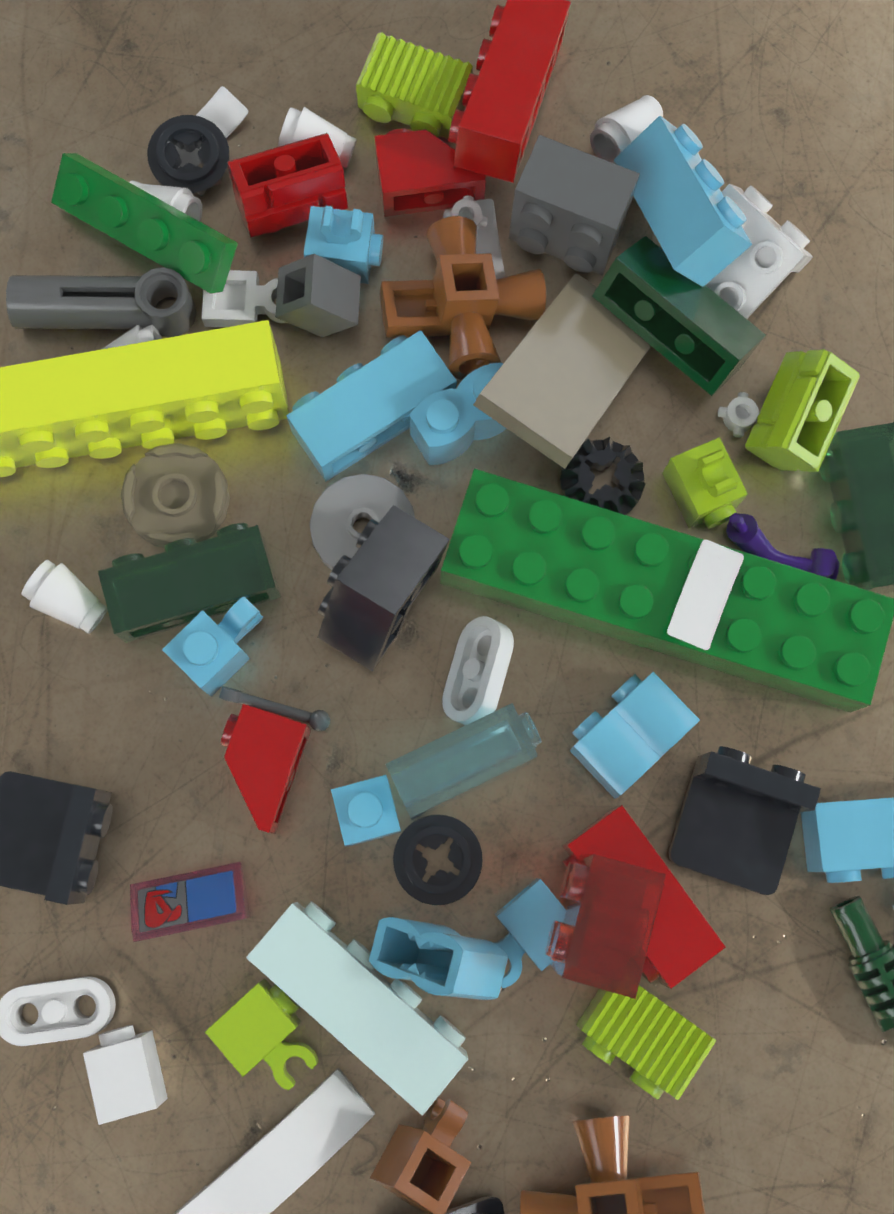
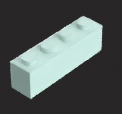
(360, 1006)

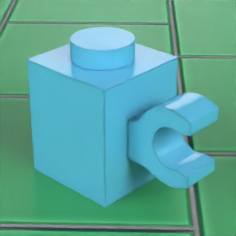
(344, 239)
(211, 650)
(529, 923)

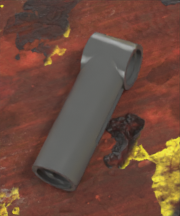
(100, 302)

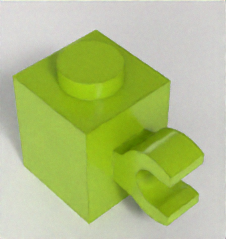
(705, 484)
(257, 1031)

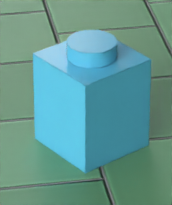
(366, 810)

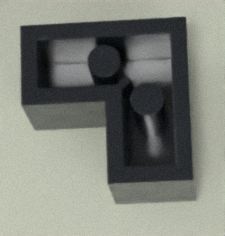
(379, 585)

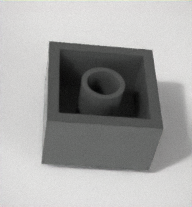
(571, 205)

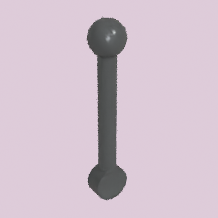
(318, 720)

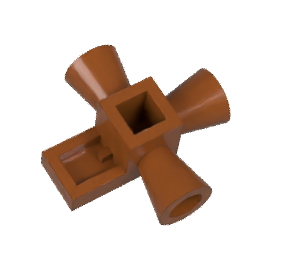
(460, 297)
(605, 1152)

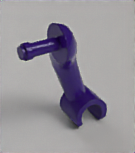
(747, 535)

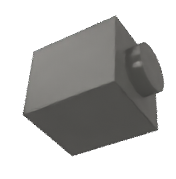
(318, 295)

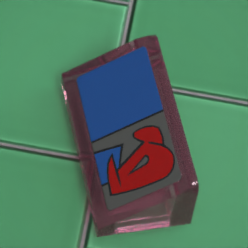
(188, 901)

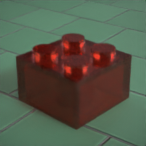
(605, 923)

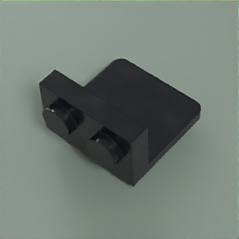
(740, 820)
(51, 836)

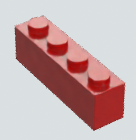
(509, 87)

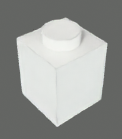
(124, 1074)

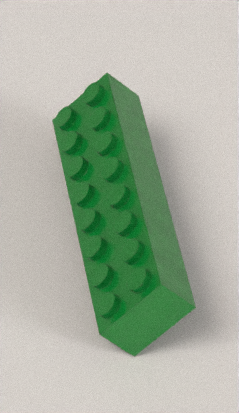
(628, 575)

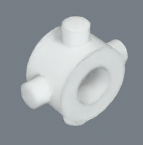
(469, 209)
(739, 414)

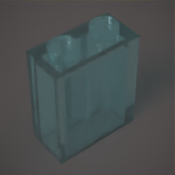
(464, 760)

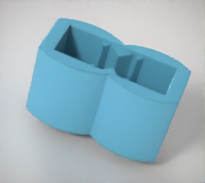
(449, 422)
(633, 733)
(438, 959)

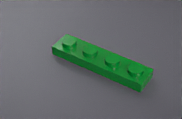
(143, 222)

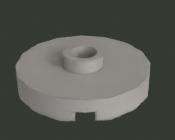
(344, 504)

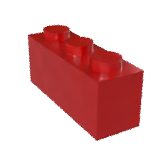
(680, 933)

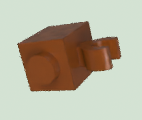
(420, 1162)

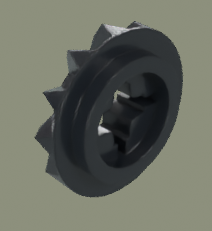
(188, 134)
(598, 454)
(411, 865)

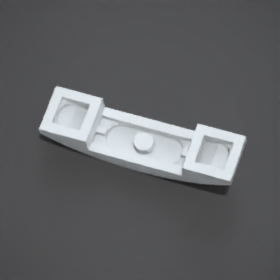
(287, 1152)

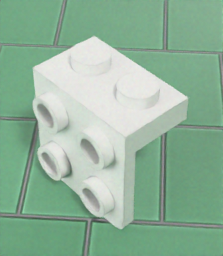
(769, 259)

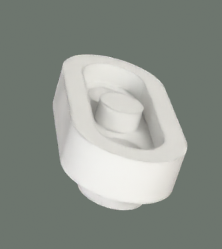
(477, 670)
(57, 1011)

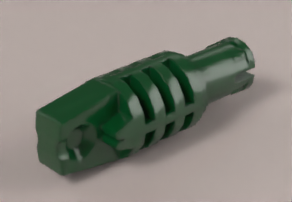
(870, 959)

